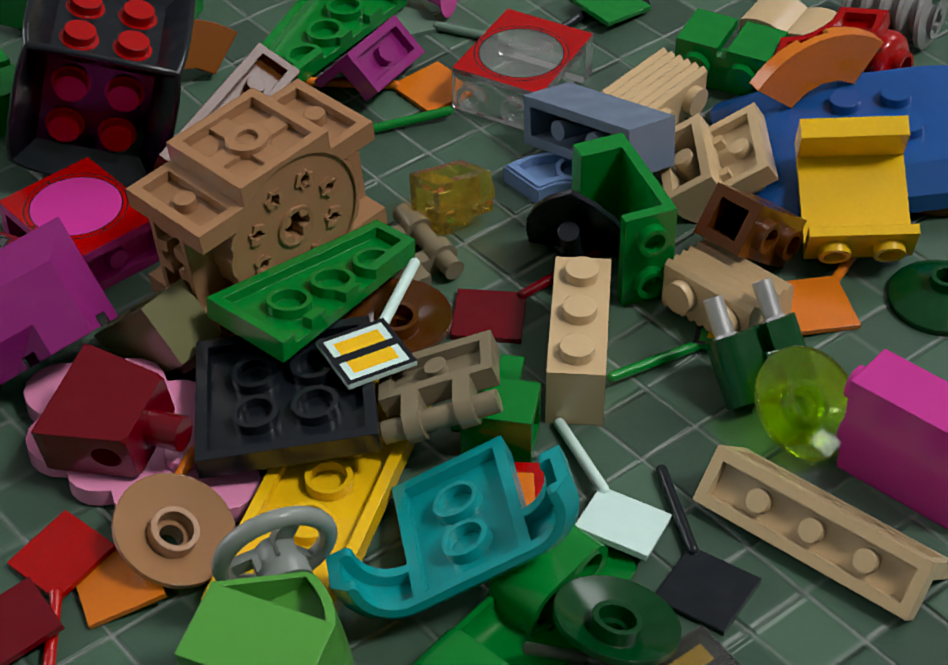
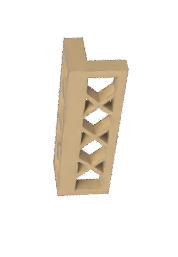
(820, 530)

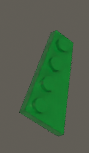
(322, 30)

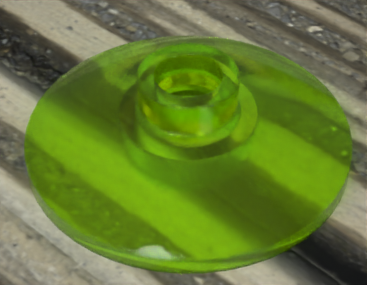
(816, 386)

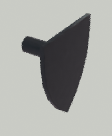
(573, 225)

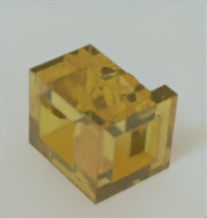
(452, 194)

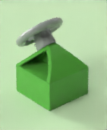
(279, 610)

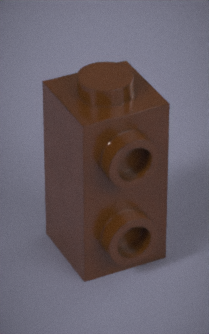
(750, 226)

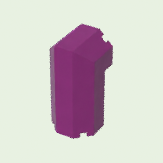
(45, 298)

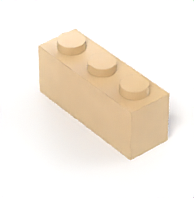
(578, 341)

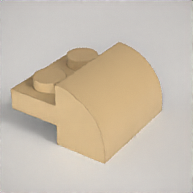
(727, 152)

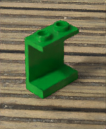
(621, 183)

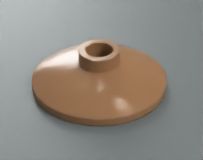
(177, 508)

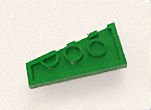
(310, 292)

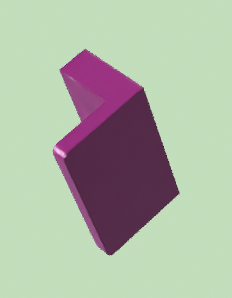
(376, 59)

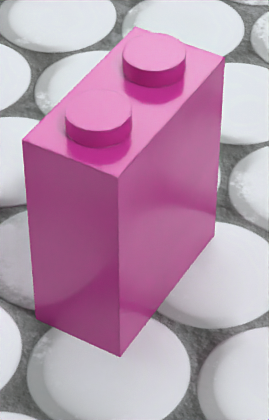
(898, 433)

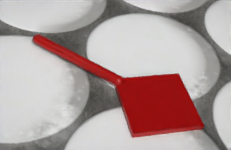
(59, 561)

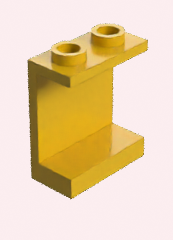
(854, 188)

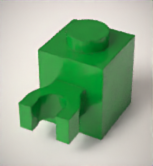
(520, 415)

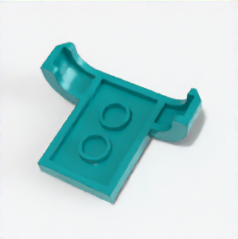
(460, 531)

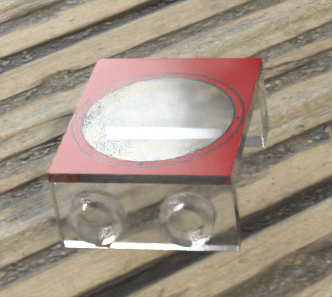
(516, 59)

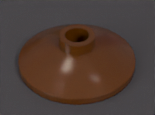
(420, 319)

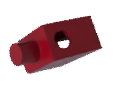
(109, 417)

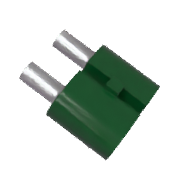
(740, 354)

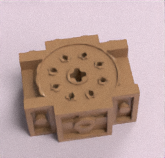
(255, 188)

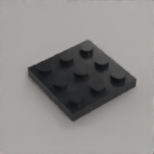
(277, 413)

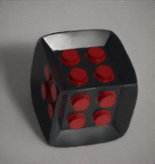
(98, 84)

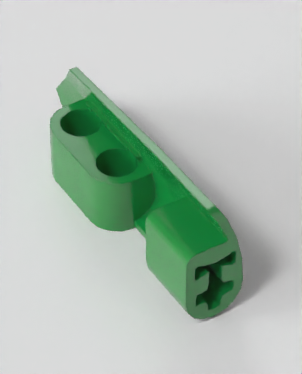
(522, 604)

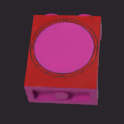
(96, 215)

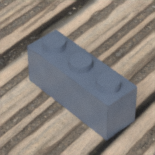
(576, 114)

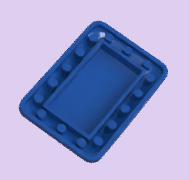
(908, 91)

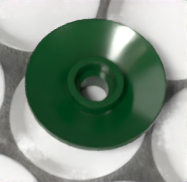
(921, 296)
(616, 621)

